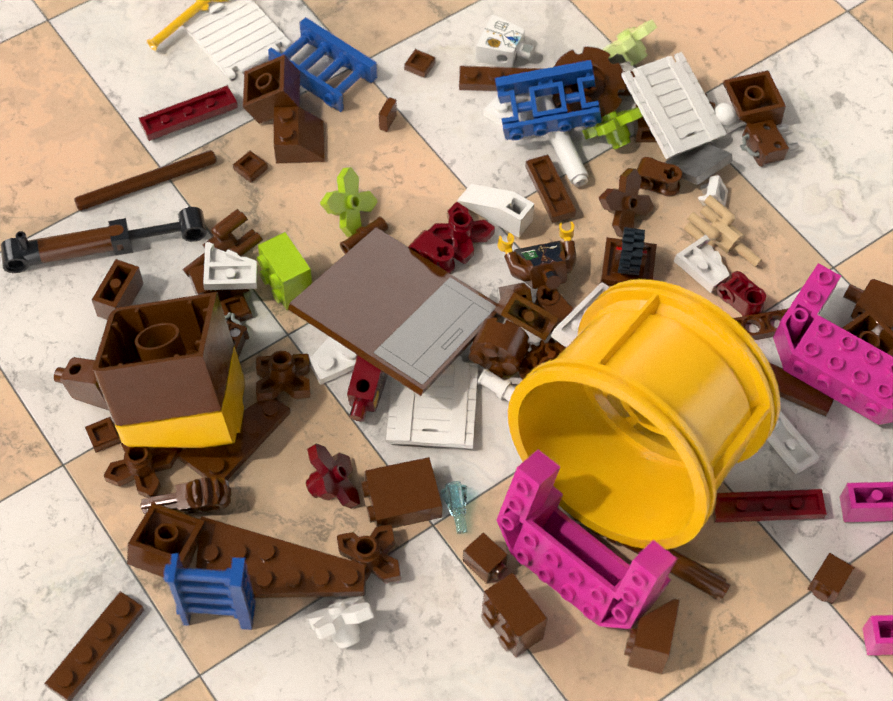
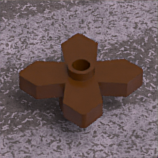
(626, 201)
(282, 373)
(141, 465)
(372, 552)

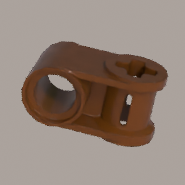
(657, 175)
(554, 303)

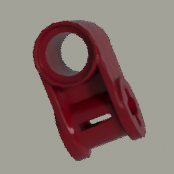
(434, 250)
(740, 293)

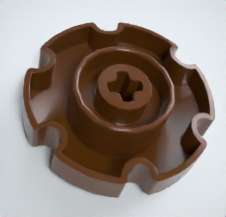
(607, 81)

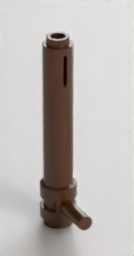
(691, 572)

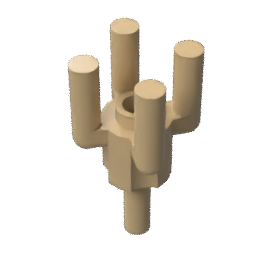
(721, 230)

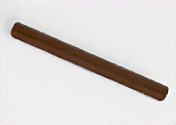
(145, 180)

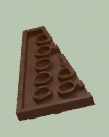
(279, 566)

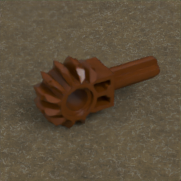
(194, 496)

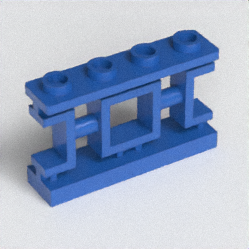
(544, 83)

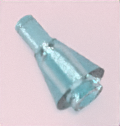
(456, 498)

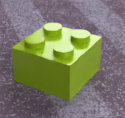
(283, 269)

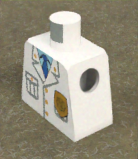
(502, 43)

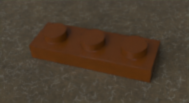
(550, 188)

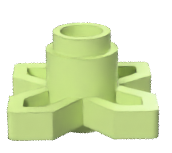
(630, 43)

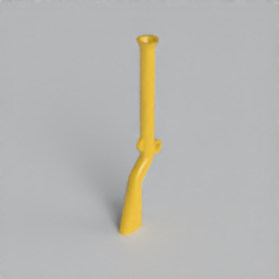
(178, 22)

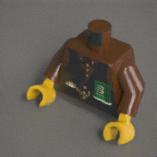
(541, 263)

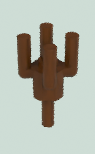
(225, 240)

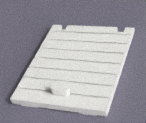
(235, 35)
(673, 105)
(441, 415)

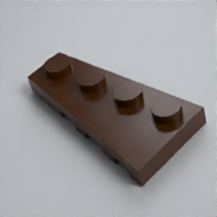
(224, 460)

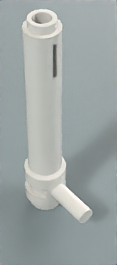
(561, 142)

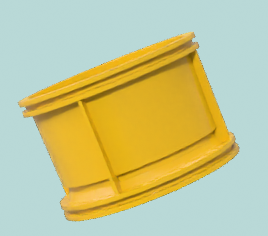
(647, 412)

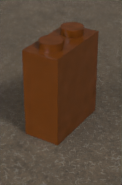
(402, 493)

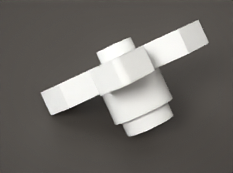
(341, 620)

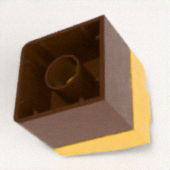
(171, 374)

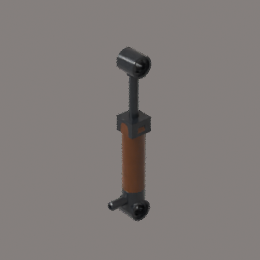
(21, 253)

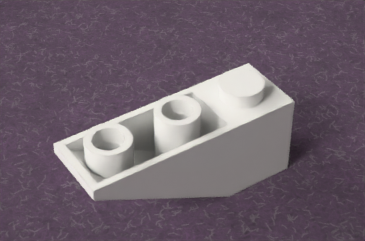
(499, 207)

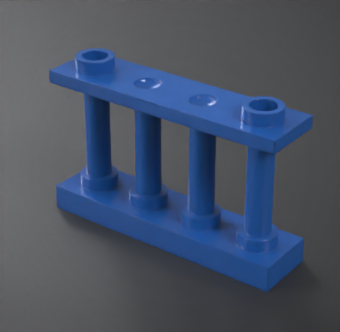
(337, 49)
(212, 591)

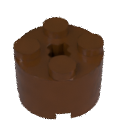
(499, 347)

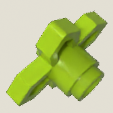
(614, 127)
(348, 201)

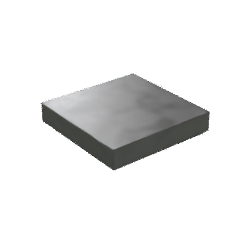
(701, 162)

